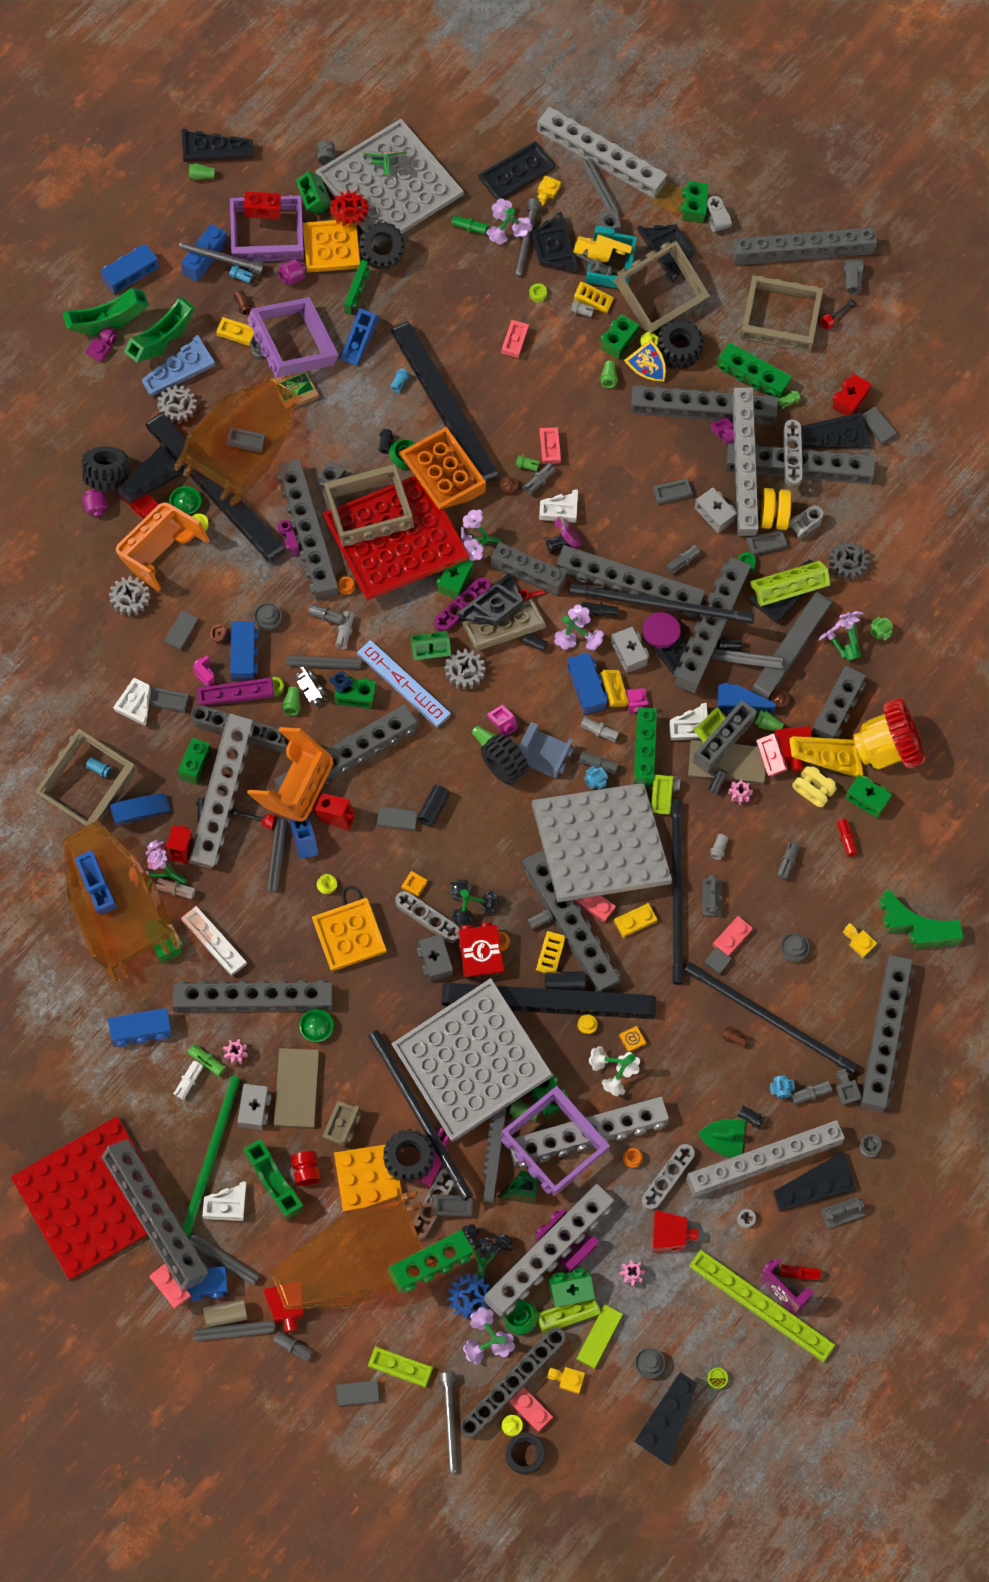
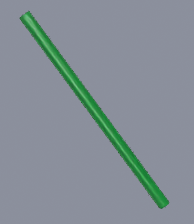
(211, 1155)

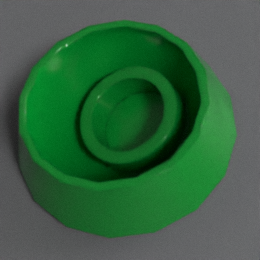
(394, 452)
(186, 499)
(316, 1025)
(522, 1318)

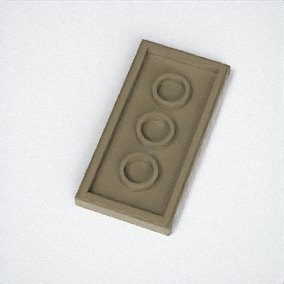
(522, 622)
(739, 762)
(296, 1088)

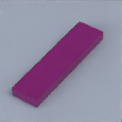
(235, 692)

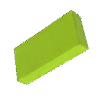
(709, 724)
(662, 794)

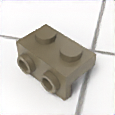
(341, 1123)

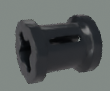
(555, 543)

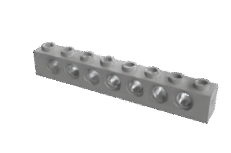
(606, 160)
(745, 462)
(198, 854)
(654, 1108)
(765, 1159)
(495, 1297)

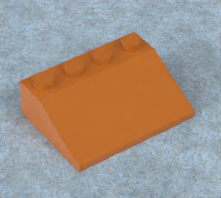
(444, 469)

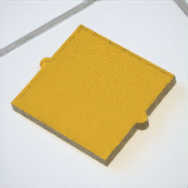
(669, 198)

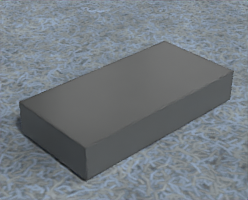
(878, 425)
(246, 439)
(672, 491)
(767, 542)
(181, 630)
(169, 700)
(397, 818)
(451, 1206)
(357, 1393)

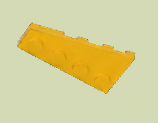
(833, 754)

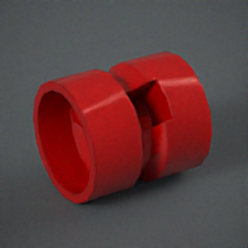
(305, 1164)

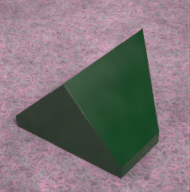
(520, 1189)

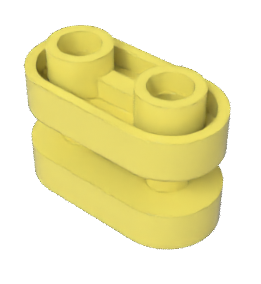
(814, 786)

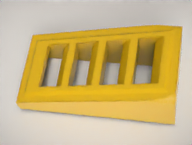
(589, 290)
(550, 936)

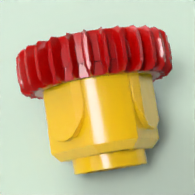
(890, 738)

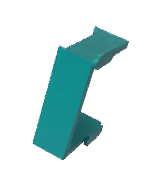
(606, 280)

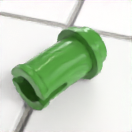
(789, 399)
(527, 463)

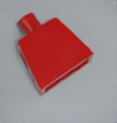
(783, 737)
(334, 811)
(671, 1232)
(279, 1312)

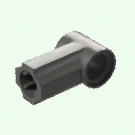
(853, 271)

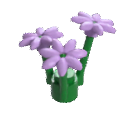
(852, 650)

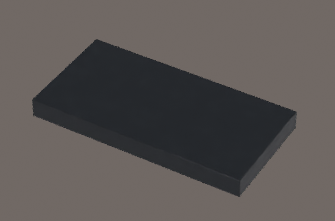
(516, 171)

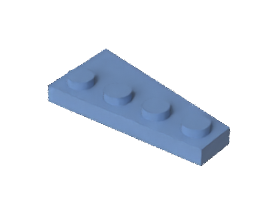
(184, 365)

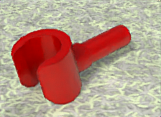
(531, 594)

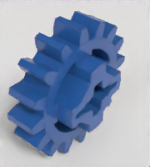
(471, 1288)

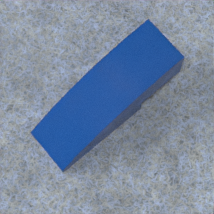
(139, 808)
(96, 883)

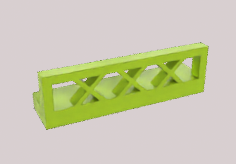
(791, 583)

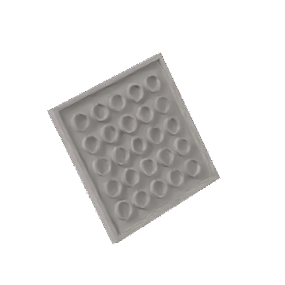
(404, 197)
(601, 842)
(472, 1060)

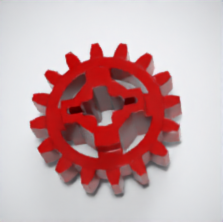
(349, 208)

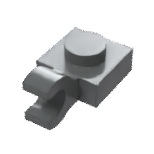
(847, 1090)

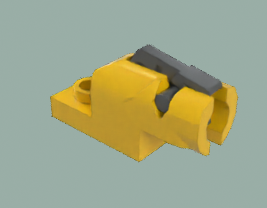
(601, 248)

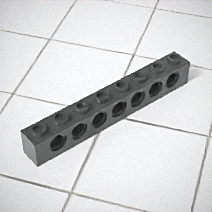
(804, 246)
(694, 409)
(810, 470)
(293, 471)
(624, 573)
(690, 679)
(382, 726)
(894, 967)
(599, 982)
(261, 1003)
(138, 1185)

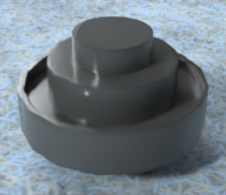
(267, 616)
(794, 947)
(649, 1363)

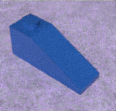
(360, 336)
(730, 696)
(304, 838)

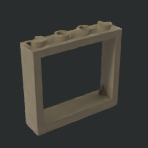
(688, 272)
(775, 337)
(364, 481)
(65, 757)

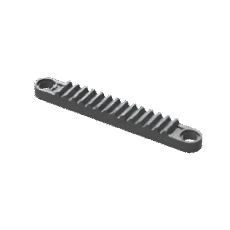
(492, 1154)

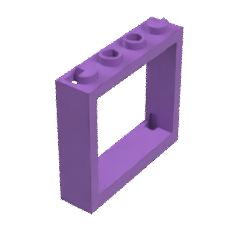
(268, 253)
(306, 308)
(576, 1117)

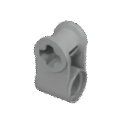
(717, 214)
(804, 524)

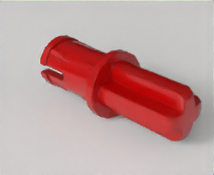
(847, 837)
(800, 1272)

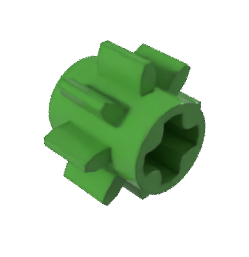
(881, 628)

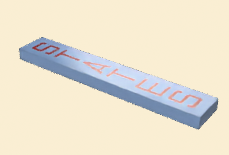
(403, 684)

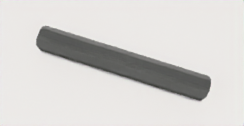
(599, 185)
(748, 658)
(323, 662)
(276, 858)
(223, 1259)
(234, 1330)

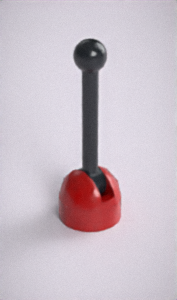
(828, 320)
(267, 820)

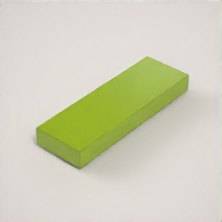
(567, 1314)
(599, 1336)
(400, 1367)

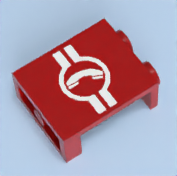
(480, 950)

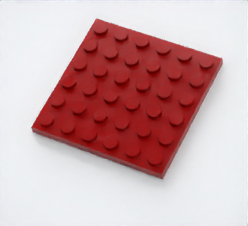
(404, 555)
(80, 1201)

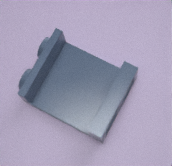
(545, 752)

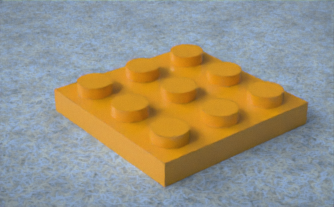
(330, 246)
(349, 934)
(364, 1178)

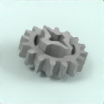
(178, 402)
(122, 601)
(468, 676)

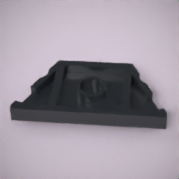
(660, 235)
(554, 245)
(494, 604)

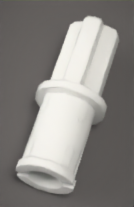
(188, 1080)

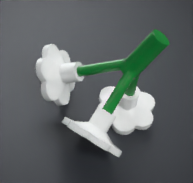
(626, 1065)

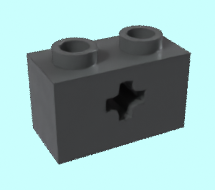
(434, 947)

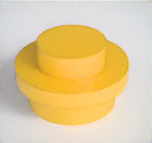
(587, 1024)

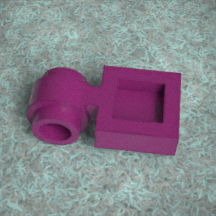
(100, 348)
(724, 429)
(285, 529)

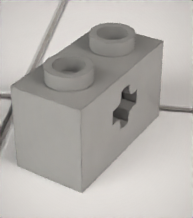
(715, 510)
(629, 659)
(253, 1095)

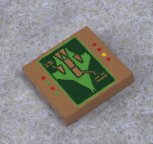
(301, 385)

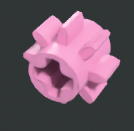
(744, 788)
(235, 1046)
(633, 1278)

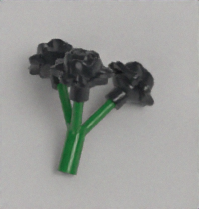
(461, 890)
(485, 1246)

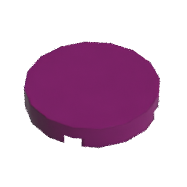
(568, 532)
(661, 630)

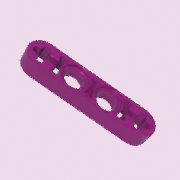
(459, 603)

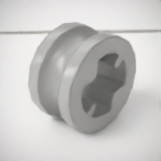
(751, 1214)

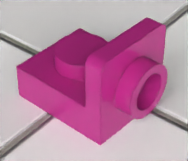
(202, 671)
(636, 699)
(503, 720)

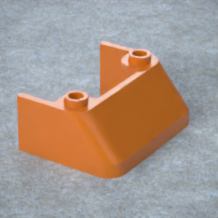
(154, 536)
(303, 780)

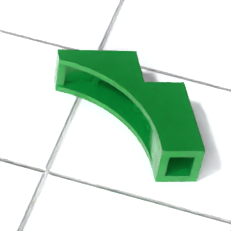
(113, 313)
(154, 340)
(924, 931)

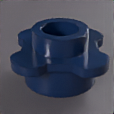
(343, 677)

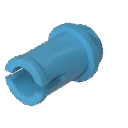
(241, 274)
(401, 376)
(98, 767)

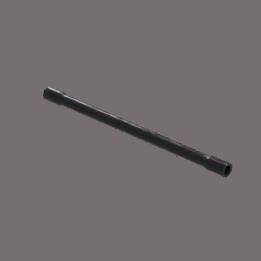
(738, 616)
(677, 968)
(700, 975)
(459, 1183)

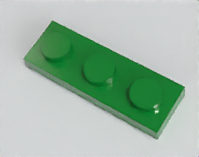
(357, 287)

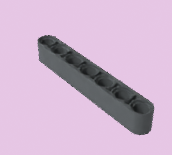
(793, 644)
(261, 740)
(508, 1392)

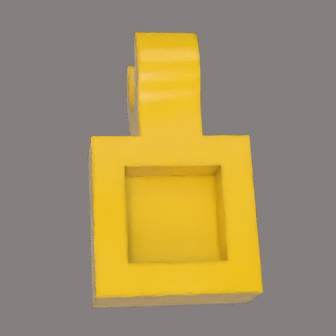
(548, 188)
(861, 942)
(569, 1380)

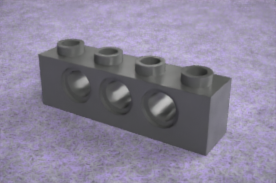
(528, 569)
(848, 679)
(724, 736)

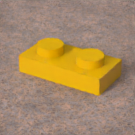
(235, 331)
(615, 688)
(635, 920)

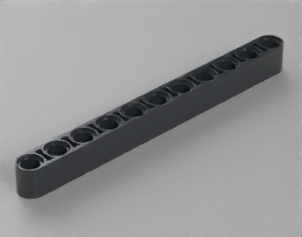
(442, 399)
(239, 514)
(563, 1001)

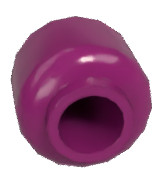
(292, 272)
(95, 502)

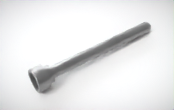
(533, 208)
(254, 266)
(447, 1381)

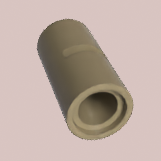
(225, 1313)

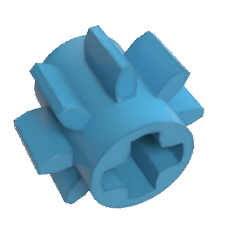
(596, 778)
(782, 1087)

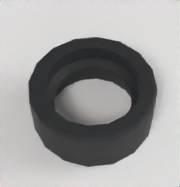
(525, 1470)

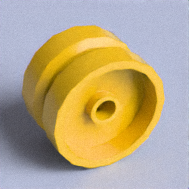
(778, 509)

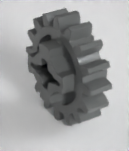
(848, 563)

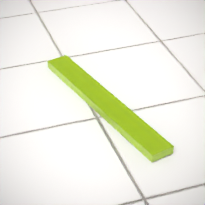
(762, 1305)

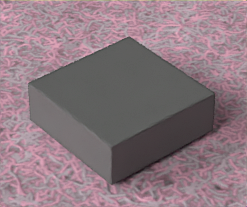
(717, 961)

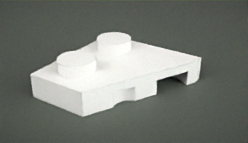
(559, 506)
(135, 701)
(682, 726)
(226, 1204)

